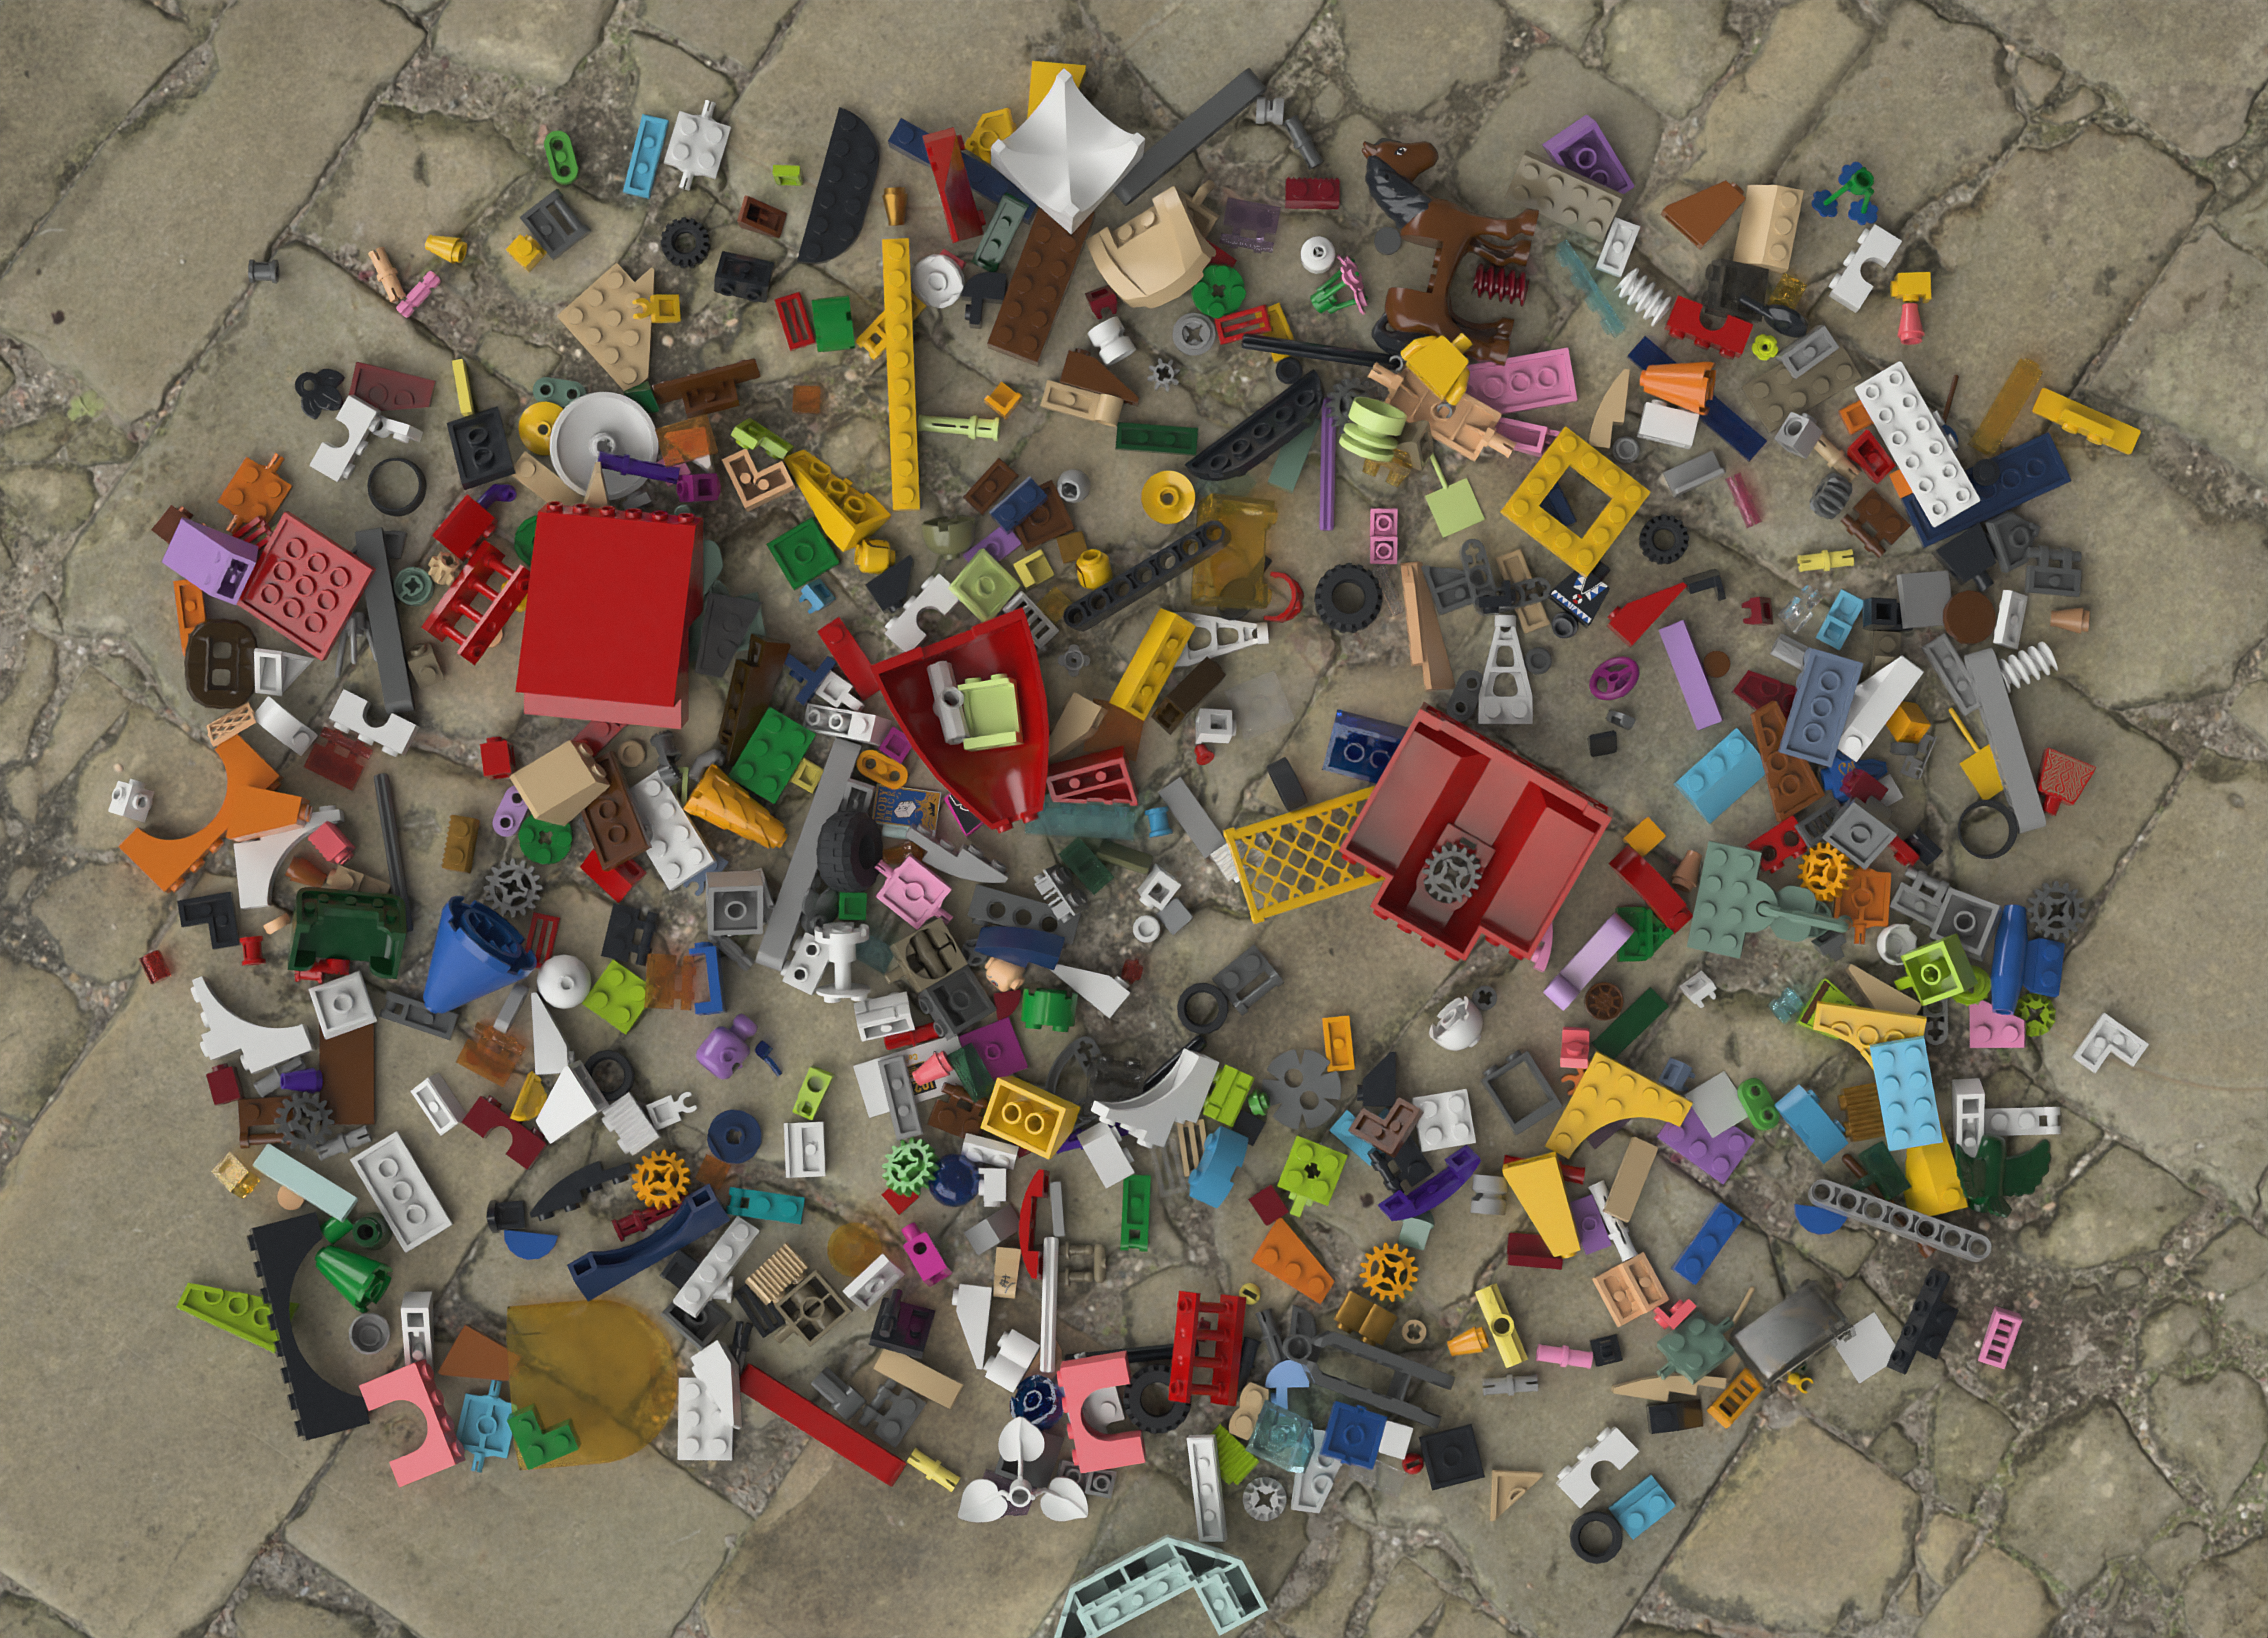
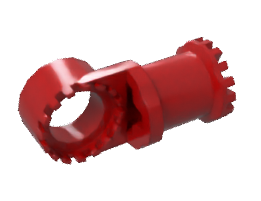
(326, 966)

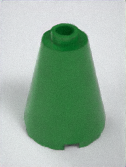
(354, 1276)

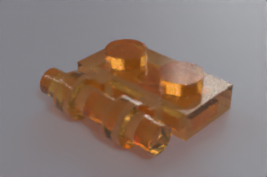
(661, 981)
(487, 1062)

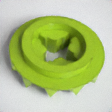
(1980, 990)
(2047, 1014)

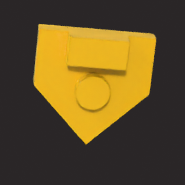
(990, 128)

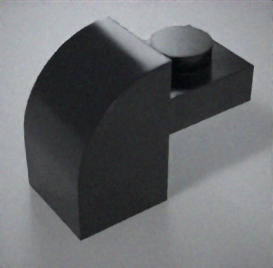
(980, 289)
(1882, 615)

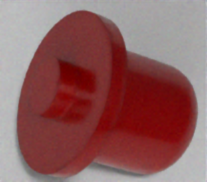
(1203, 755)

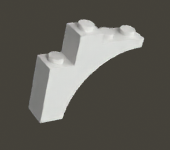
(260, 860)
(230, 1034)
(1172, 1099)

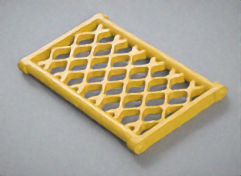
(1327, 891)

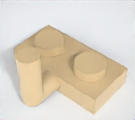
(1201, 215)

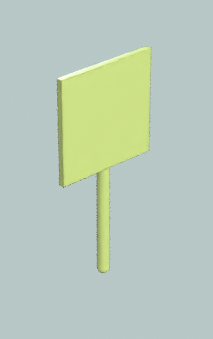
(1453, 505)

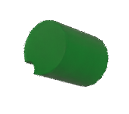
(335, 1229)

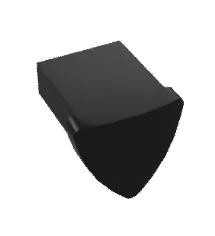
(1705, 581)
(1922, 844)
(505, 1215)

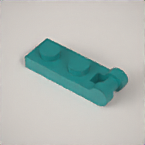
(767, 1205)

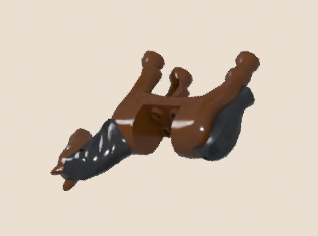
(1453, 234)

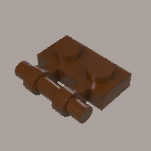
(1880, 517)
(954, 1119)

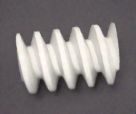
(1644, 296)
(2027, 665)

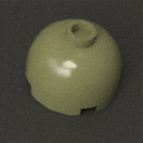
(949, 536)

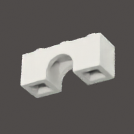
(1875, 247)
(360, 420)
(905, 630)
(351, 714)
(1577, 1480)

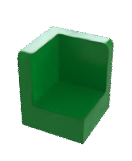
(852, 906)

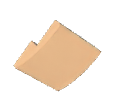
(1630, 1289)

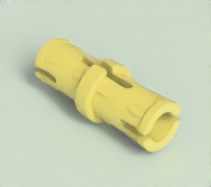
(1825, 560)
(933, 1469)

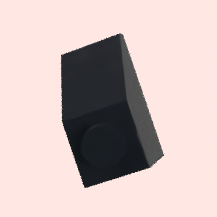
(892, 586)
(1379, 1084)
(1674, 1416)

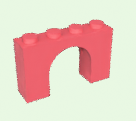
(418, 1386)
(1096, 1449)

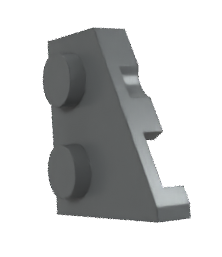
(1449, 587)

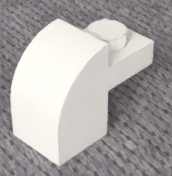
(284, 726)

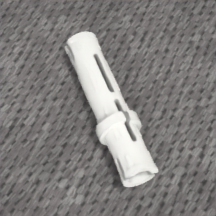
(1617, 1230)

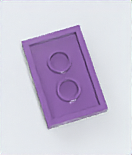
(1713, 1155)

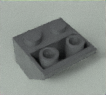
(1037, 1471)

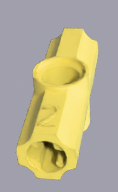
(1509, 1341)

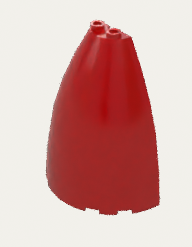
(991, 783)

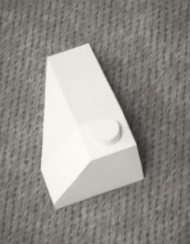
(1875, 703)

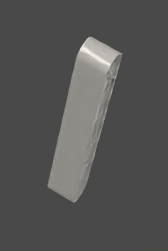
(2005, 740)
(1913, 1220)

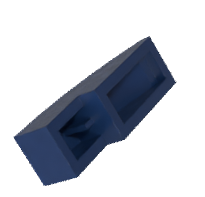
(1020, 945)

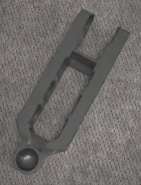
(1307, 1351)

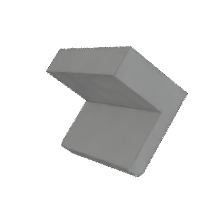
(1807, 351)
(1693, 474)

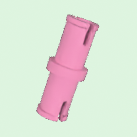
(1564, 1356)

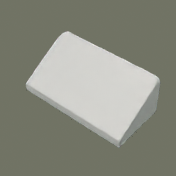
(439, 1103)

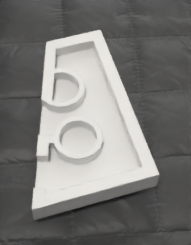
(1314, 1485)

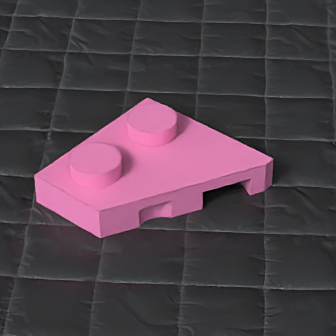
(1994, 1029)

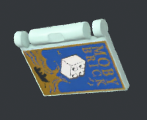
(905, 806)

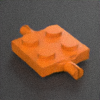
(254, 492)
(1865, 901)

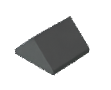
(697, 1330)

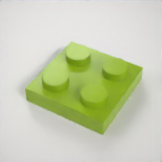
(617, 997)

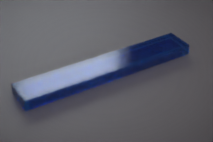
(1719, 418)

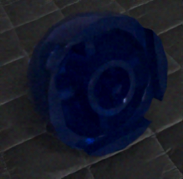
(955, 1180)
(1038, 1402)

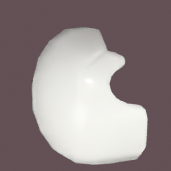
(1894, 942)

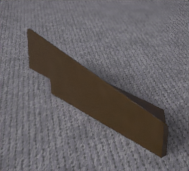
(750, 693)

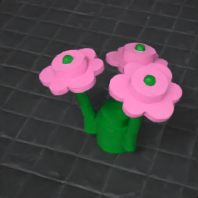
(1326, 296)

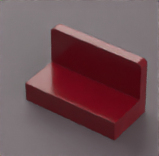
(1530, 1251)

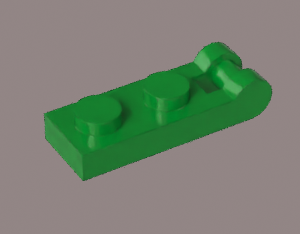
(1135, 1211)

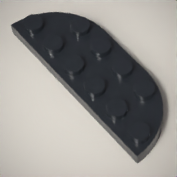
(842, 191)
(1261, 432)

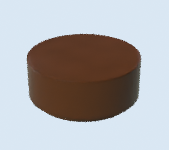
(1716, 664)

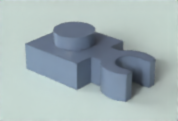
(700, 878)

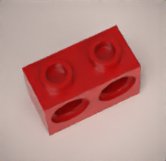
(498, 758)
(1775, 839)

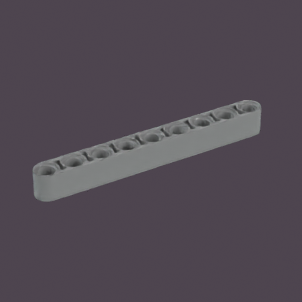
(803, 864)

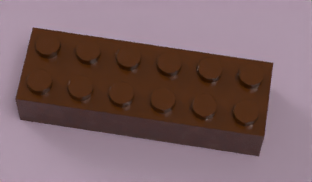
(1038, 288)

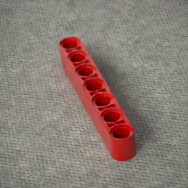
(821, 1425)

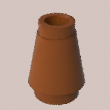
(305, 873)

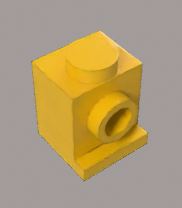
(526, 251)
(1912, 287)

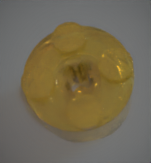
(839, 1252)

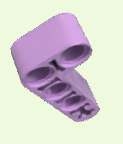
(1588, 961)

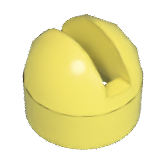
(1253, 1288)

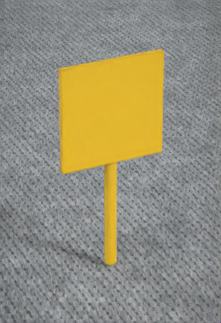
(1980, 766)

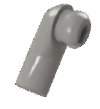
(703, 761)

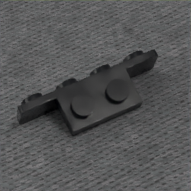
(1926, 1325)

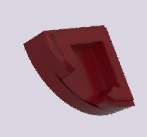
(1006, 1003)

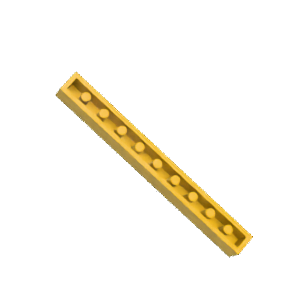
(900, 374)

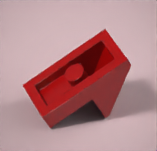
(1870, 457)

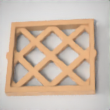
(239, 725)

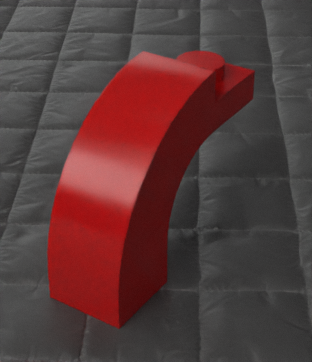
(1651, 888)

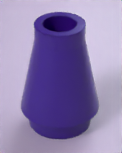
(303, 1080)

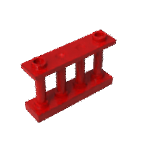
(462, 593)
(1227, 1348)

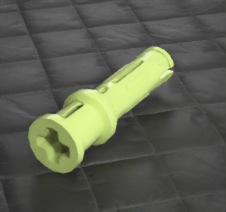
(926, 423)

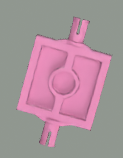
(913, 891)

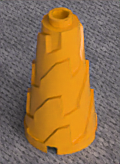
(732, 808)

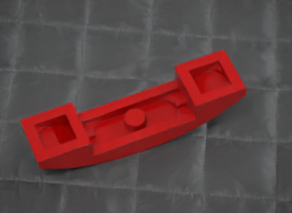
(1027, 1223)

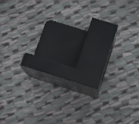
(680, 1269)

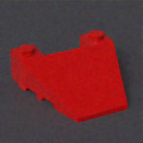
(953, 184)

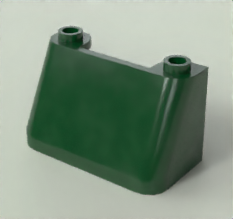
(348, 928)

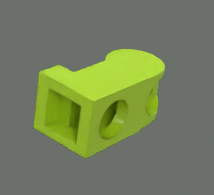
(812, 1092)

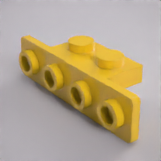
(2086, 421)

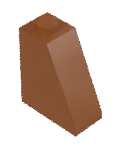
(1704, 212)
(476, 1356)

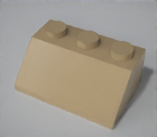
(1768, 227)

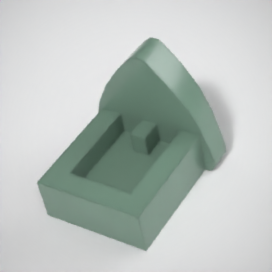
(1416, 1230)

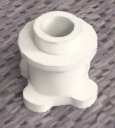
(725, 1290)

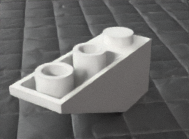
(846, 724)
(721, 1375)

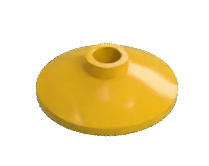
(529, 425)
(1168, 483)

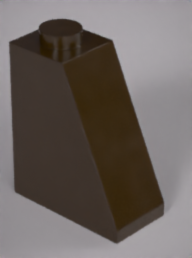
(1188, 695)

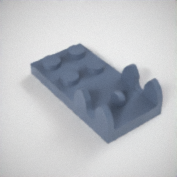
(1820, 706)

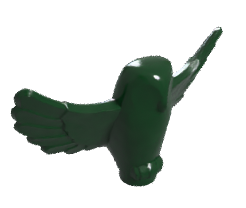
(1996, 1175)

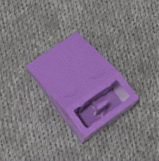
(211, 559)

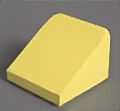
(807, 775)

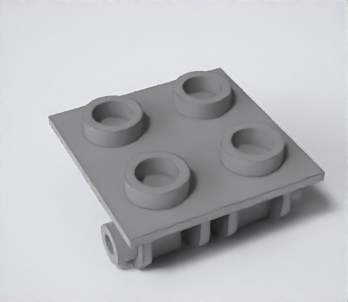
(1073, 899)

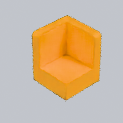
(1003, 400)
(1908, 723)
(1644, 837)

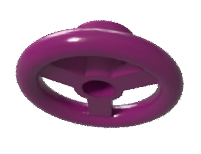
(1617, 680)

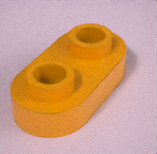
(882, 770)

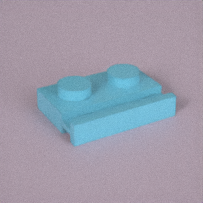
(1641, 1506)

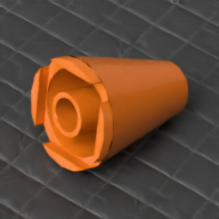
(1681, 384)

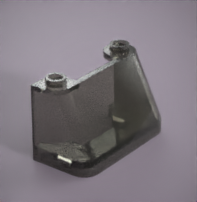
(1790, 1335)

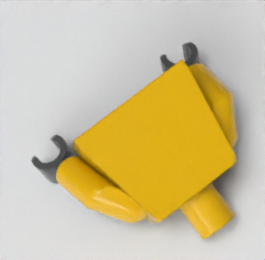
(1439, 366)

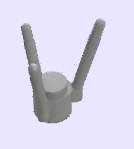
(354, 628)

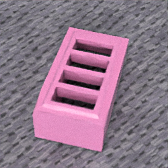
(2009, 1340)

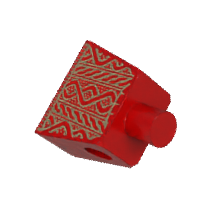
(2061, 779)

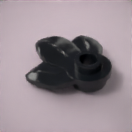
(324, 392)

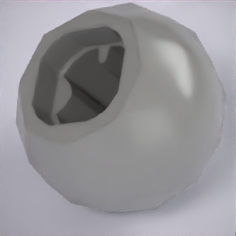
(1073, 486)

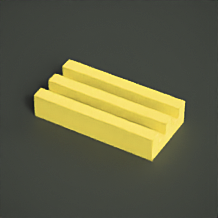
(463, 387)

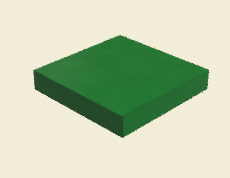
(803, 553)

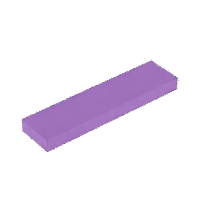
(1691, 675)

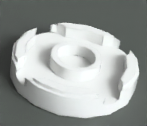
(937, 281)

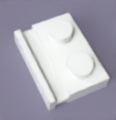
(805, 1149)

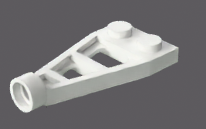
(1215, 650)
(1505, 709)

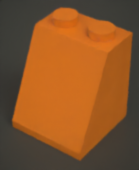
(265, 813)

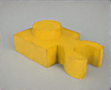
(661, 308)

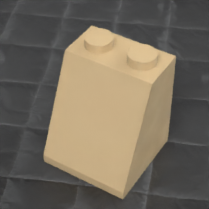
(561, 783)

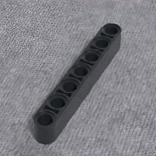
(1134, 575)

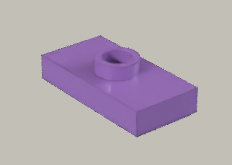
(997, 544)
(1589, 1225)

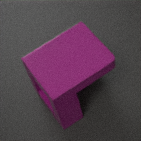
(895, 745)

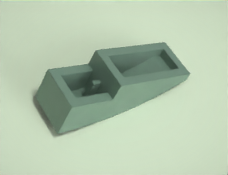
(1292, 459)

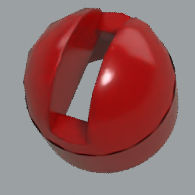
(1411, 1457)

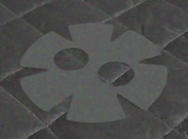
(1324, 1086)

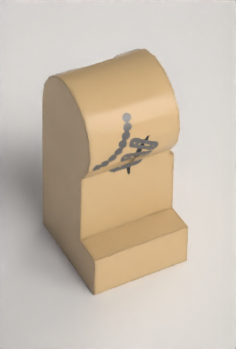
(1006, 1272)

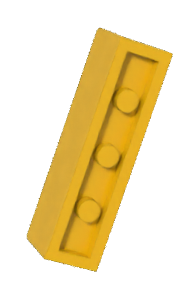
(1152, 663)

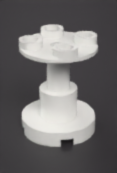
(842, 951)

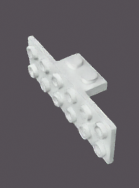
(1918, 443)

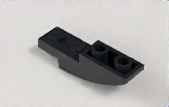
(569, 1191)

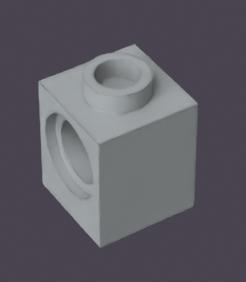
(1799, 434)

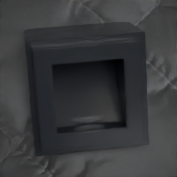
(1602, 743)

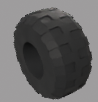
(849, 851)

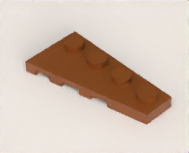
(1788, 777)

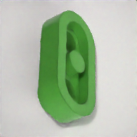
(561, 158)
(1757, 1105)

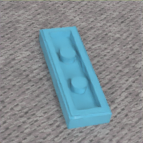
(646, 156)

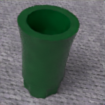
(381, 1235)

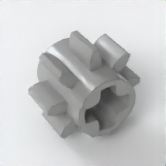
(1161, 367)

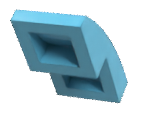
(1840, 619)

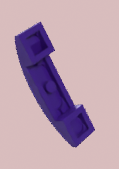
(1434, 1191)

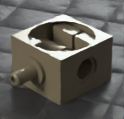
(926, 956)
(811, 1309)

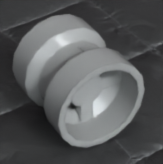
(1269, 110)

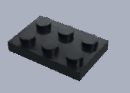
(481, 448)

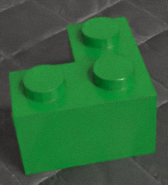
(541, 1444)

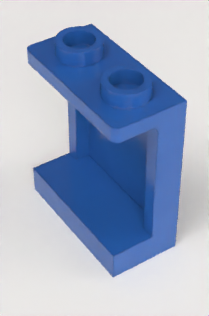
(715, 978)

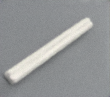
(1049, 1304)

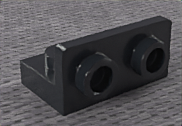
(743, 277)

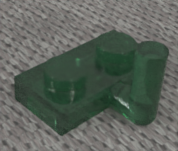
(1882, 1171)

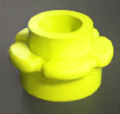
(1757, 347)

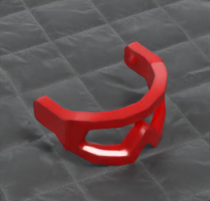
(1296, 601)

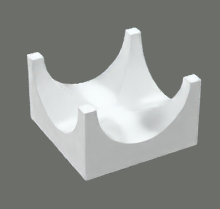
(1067, 155)

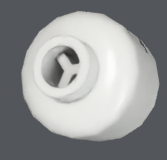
(1313, 262)

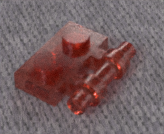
(334, 766)

